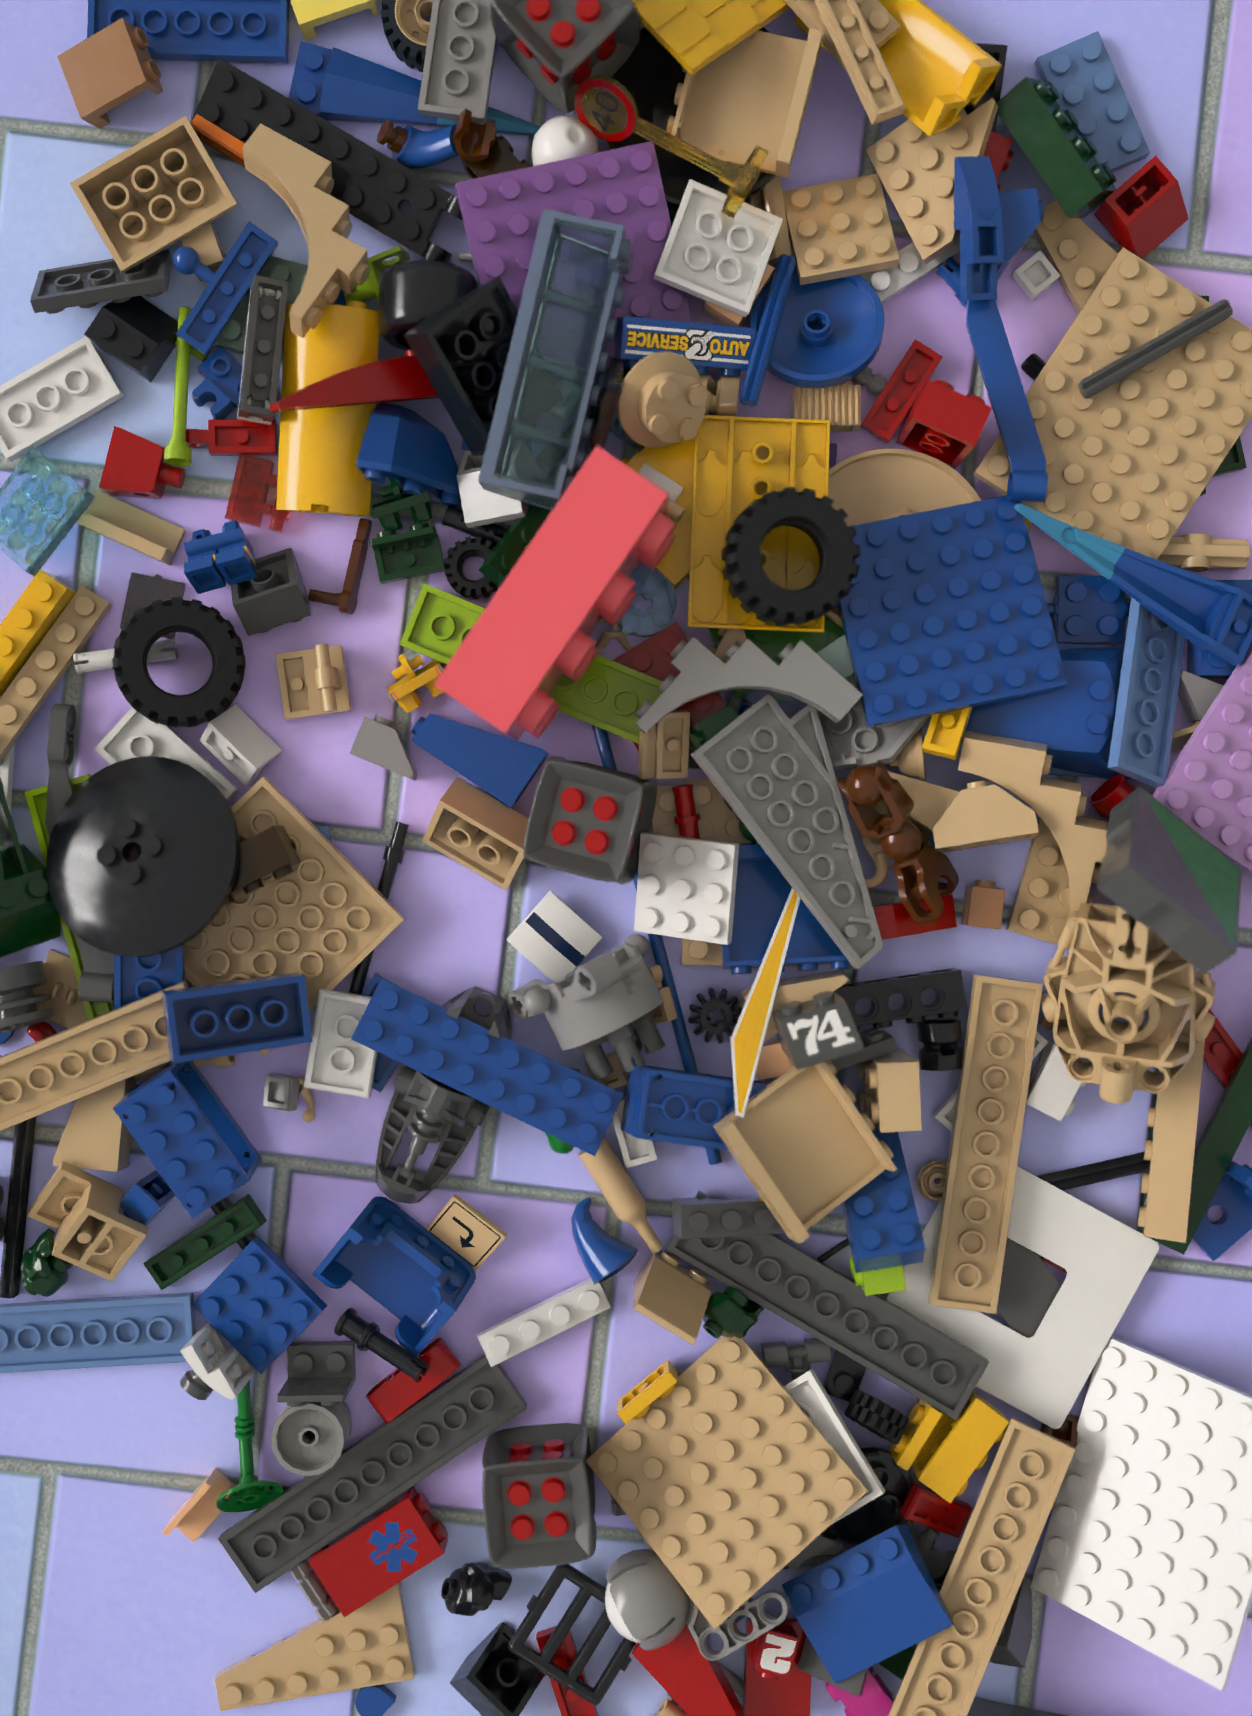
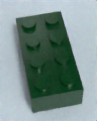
(1056, 147)

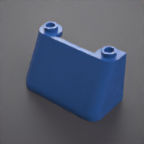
(401, 1270)

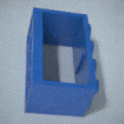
(678, 1105)
(188, 1136)

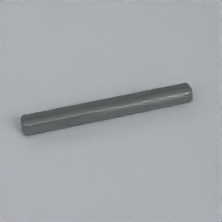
(1155, 348)

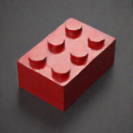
(944, 423)

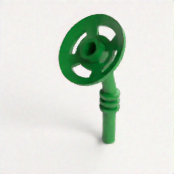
(248, 1488)

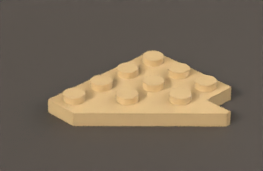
(921, 174)

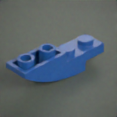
(980, 226)

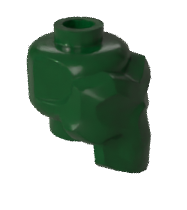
(41, 1270)
(730, 1314)

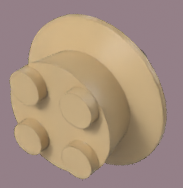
(662, 400)

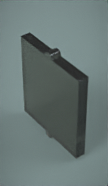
(146, 589)

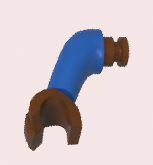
(428, 148)

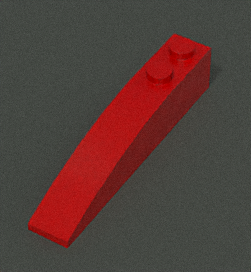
(368, 384)

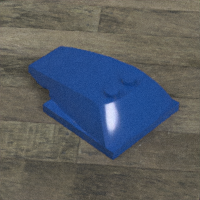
(1070, 720)

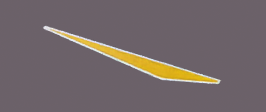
(755, 1015)

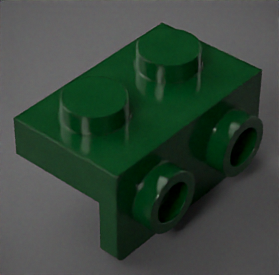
(407, 553)

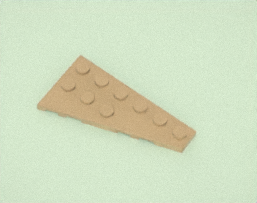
(1074, 252)
(326, 1657)

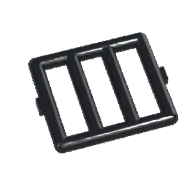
(543, 1660)

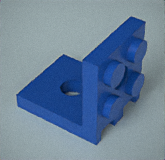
(1235, 1199)

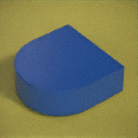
(374, 1700)

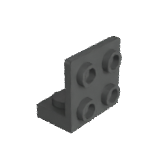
(319, 1373)

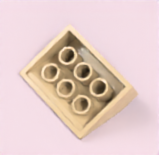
(154, 194)

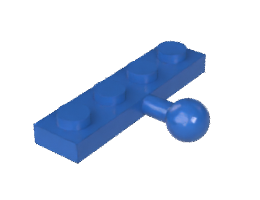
(225, 286)

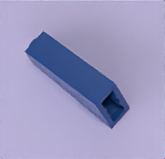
(487, 759)

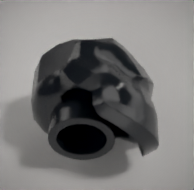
(474, 1588)

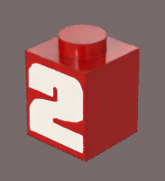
(775, 1652)

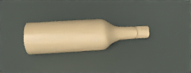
(620, 1191)

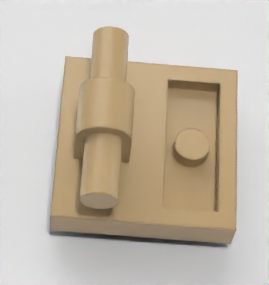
(313, 682)

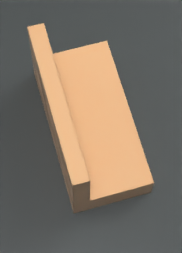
(200, 1507)

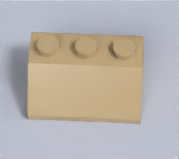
(478, 833)

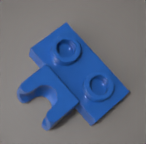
(220, 385)

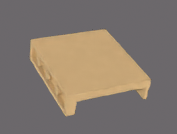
(805, 1146)

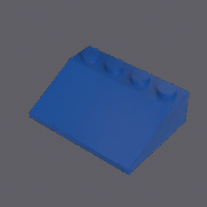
(868, 1603)

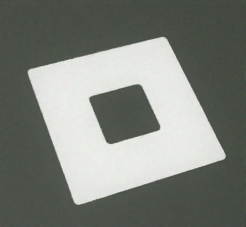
(1103, 1272)

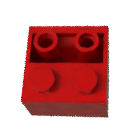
(1144, 209)

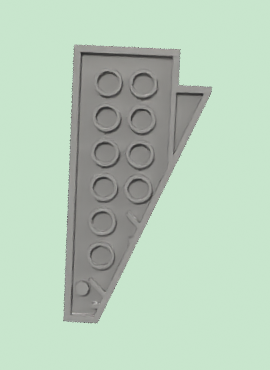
(789, 799)

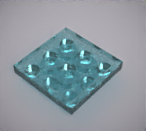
(38, 510)

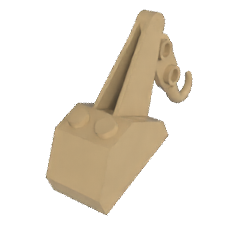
(958, 819)

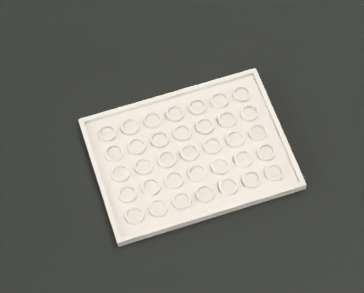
(1157, 1512)

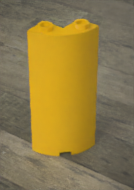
(932, 65)
(323, 444)

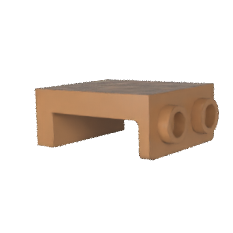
(109, 70)

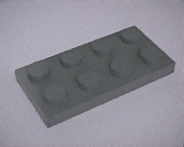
(99, 282)

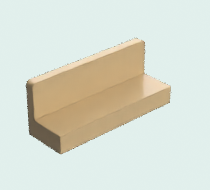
(132, 527)

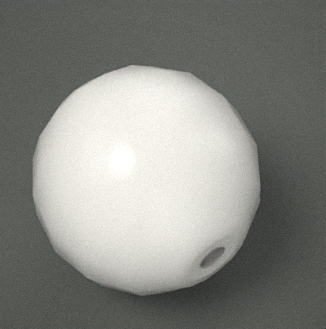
(562, 139)

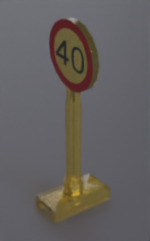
(613, 116)

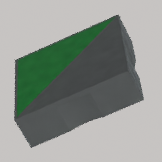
(1171, 880)

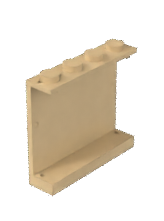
(749, 100)

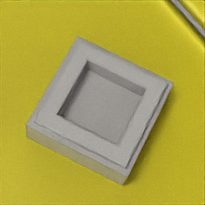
(281, 1092)

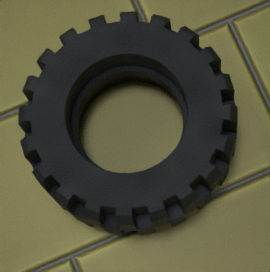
(830, 536)
(188, 617)

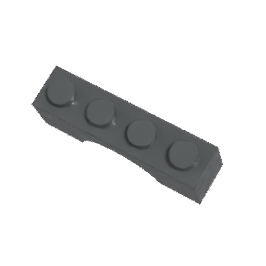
(722, 1218)

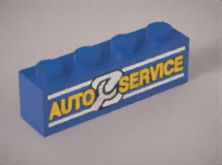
(702, 344)

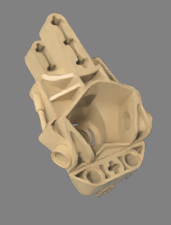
(1116, 955)

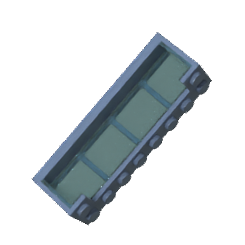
(556, 358)

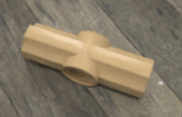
(1201, 552)

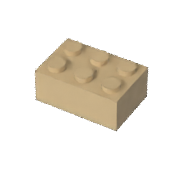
(892, 1092)

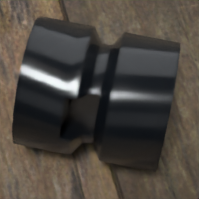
(944, 1033)

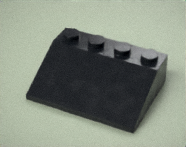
(466, 356)

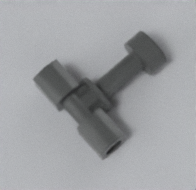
(795, 1358)

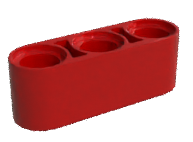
(400, 1391)

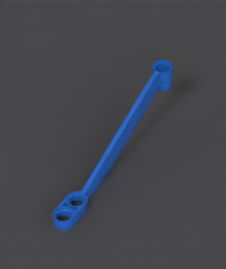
(1009, 403)

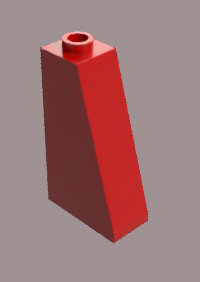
(690, 1678)

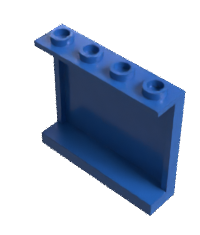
(757, 909)

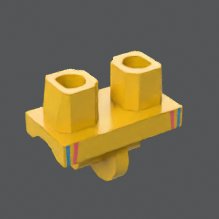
(404, 689)

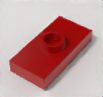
(933, 1511)

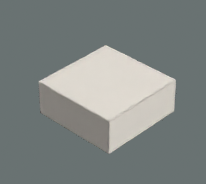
(1035, 275)

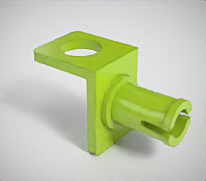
(377, 265)

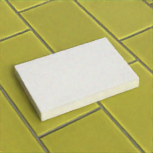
(335, 1059)

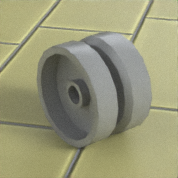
(311, 1437)

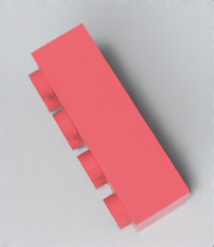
(557, 596)

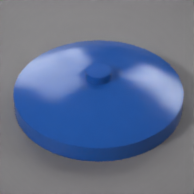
(825, 331)

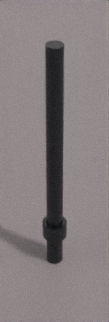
(393, 855)

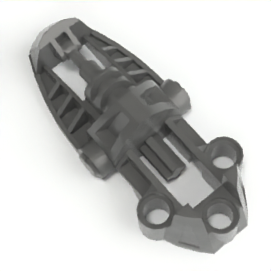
(434, 1111)

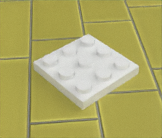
(717, 254)
(686, 887)

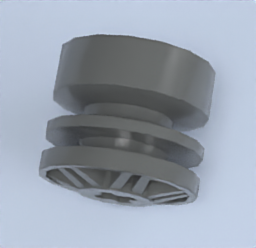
(17, 996)

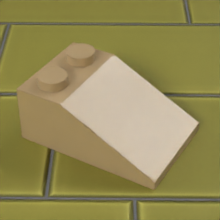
(801, 990)
(672, 1295)

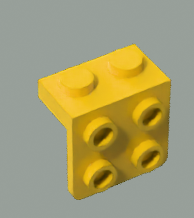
(921, 1430)

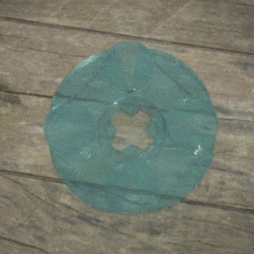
(658, 614)

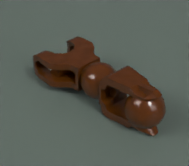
(915, 862)

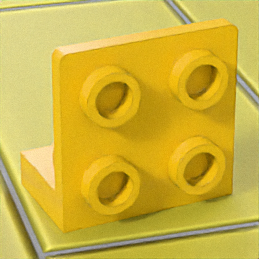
(638, 1399)

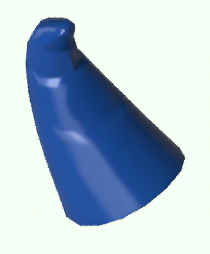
(599, 1251)

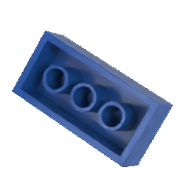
(236, 1017)
(884, 1217)

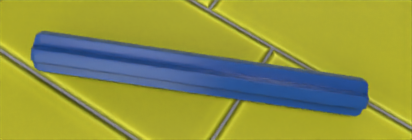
(768, 330)

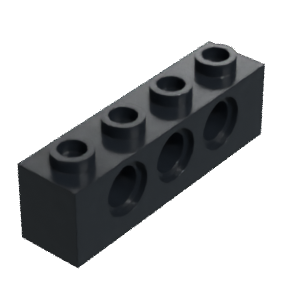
(945, 982)

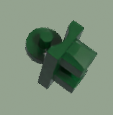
(388, 510)

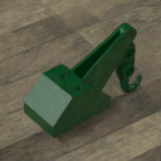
(25, 899)

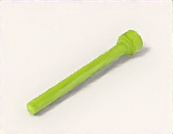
(178, 450)

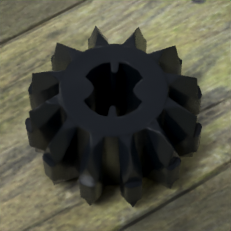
(710, 1005)

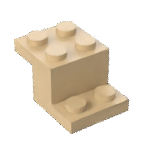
(87, 1221)

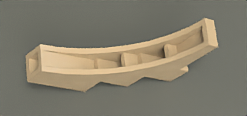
(305, 186)
(1057, 802)

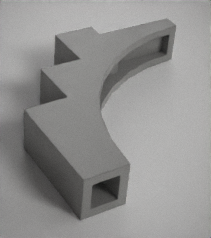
(799, 675)

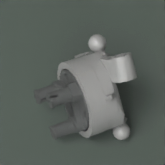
(599, 1006)

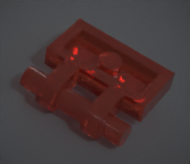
(250, 492)

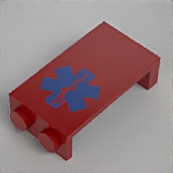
(380, 1553)

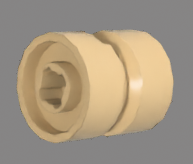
(722, 395)

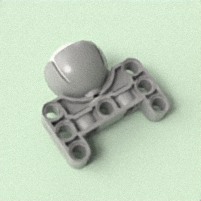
(653, 1607)

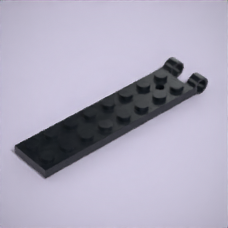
(361, 175)

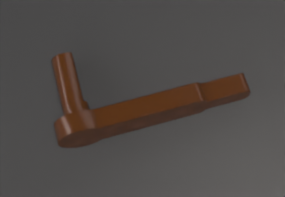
(348, 598)

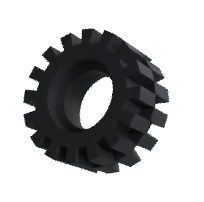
(454, 564)
(876, 1416)

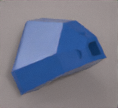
(410, 451)

